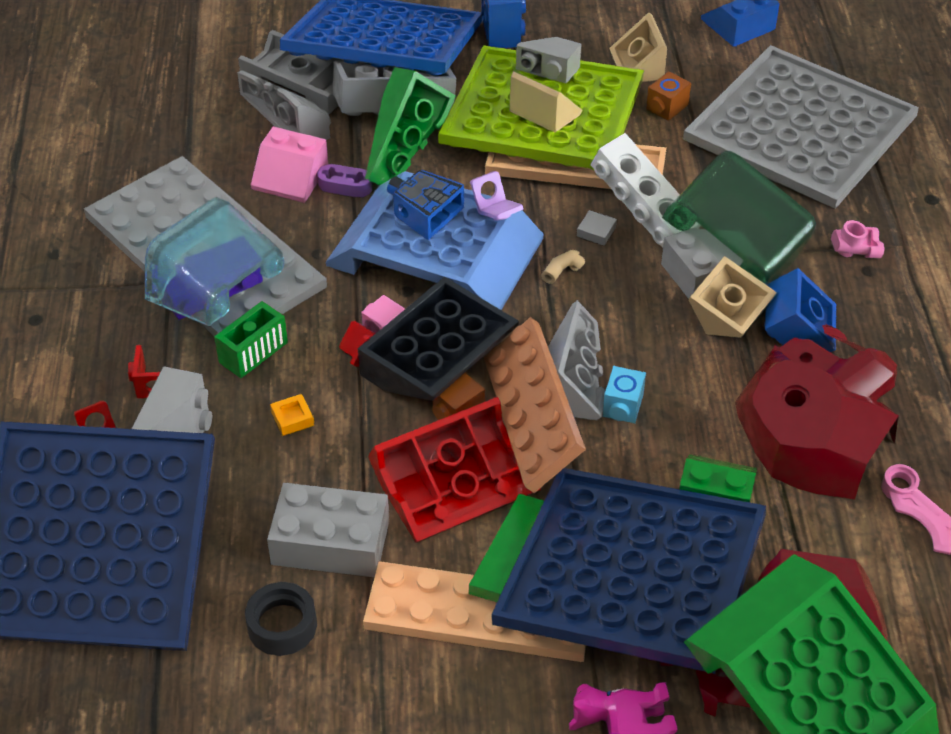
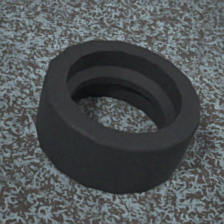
(277, 595)

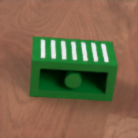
(251, 339)

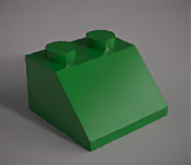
(718, 478)

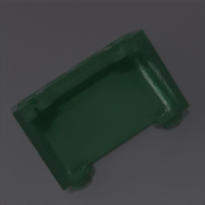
(745, 215)

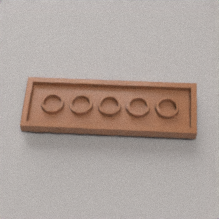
(533, 405)

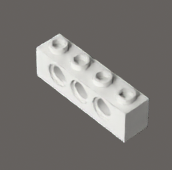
(637, 185)

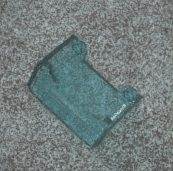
(203, 258)

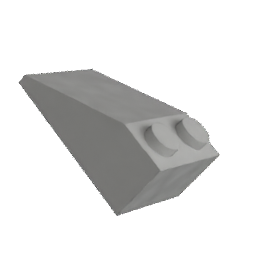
(692, 257)
(176, 404)

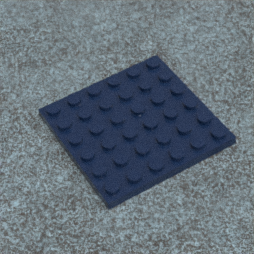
(100, 533)
(629, 565)

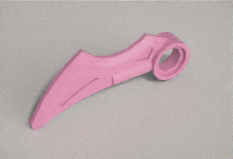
(917, 505)

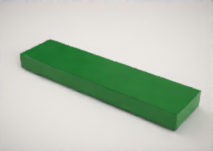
(504, 551)

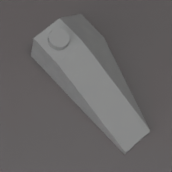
(283, 107)
(576, 363)

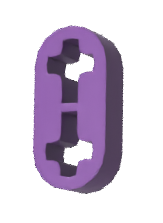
(344, 180)

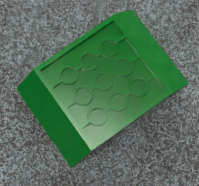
(812, 658)

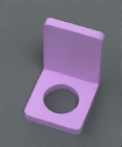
(496, 206)

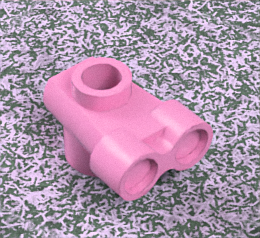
(857, 239)

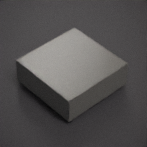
(596, 227)

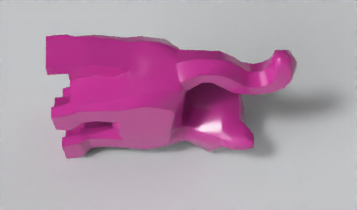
(623, 710)

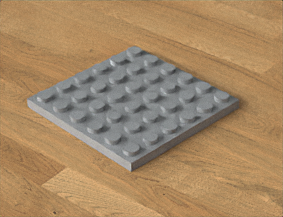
(802, 125)

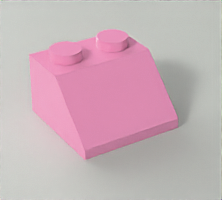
(289, 164)

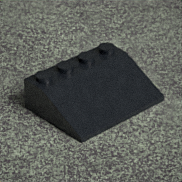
(433, 341)

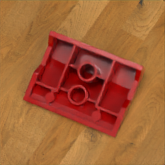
(449, 470)

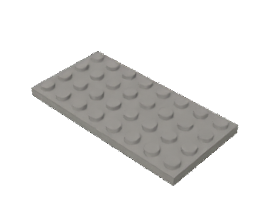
(169, 194)

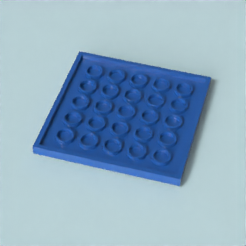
(383, 33)

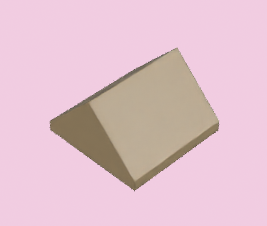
(642, 49)
(541, 103)
(729, 300)

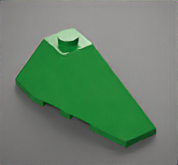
(407, 117)

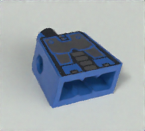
(426, 201)

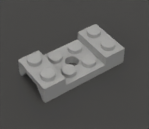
(299, 73)

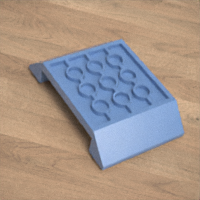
(468, 250)

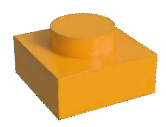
(292, 414)

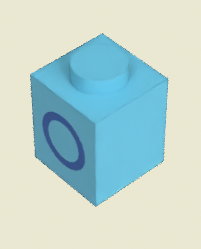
(624, 394)

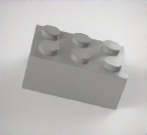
(328, 529)

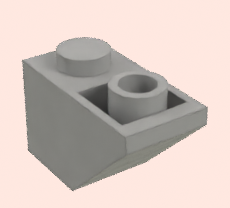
(549, 58)

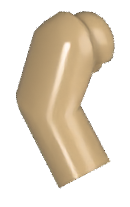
(557, 264)

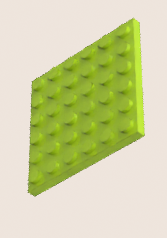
(484, 120)

